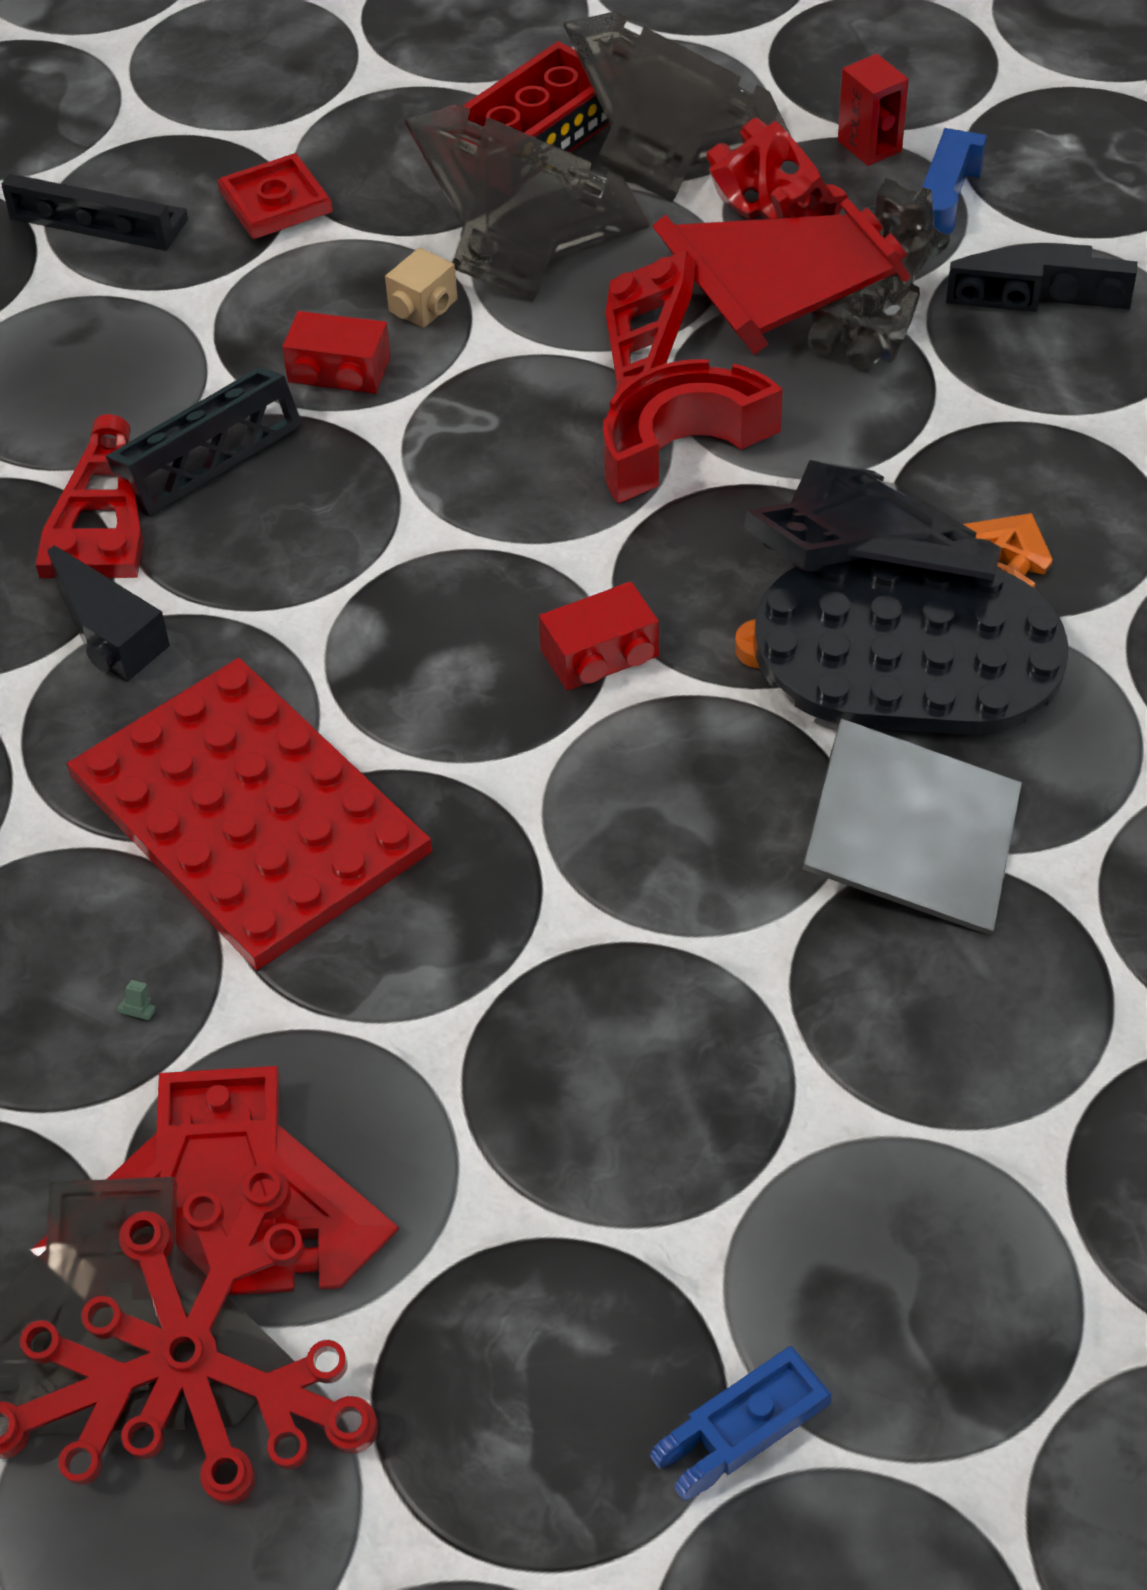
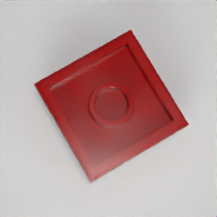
(274, 195)

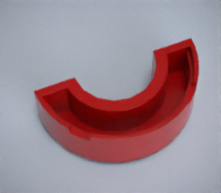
(678, 403)

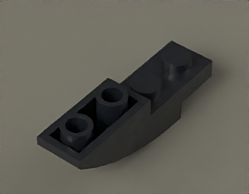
(1042, 272)

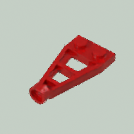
(660, 284)
(107, 550)

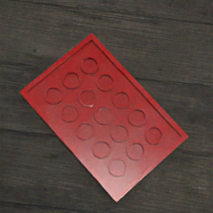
(249, 811)

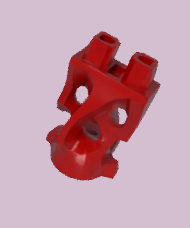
(758, 168)

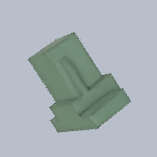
(137, 1001)

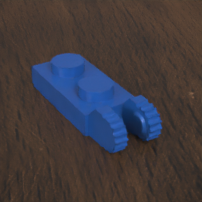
(744, 1421)

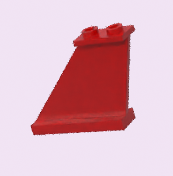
(784, 267)

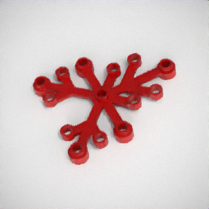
(112, 1382)

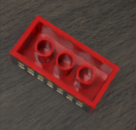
(545, 100)

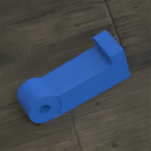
(956, 157)

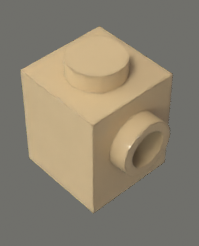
(421, 287)

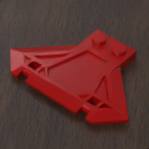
(216, 1130)

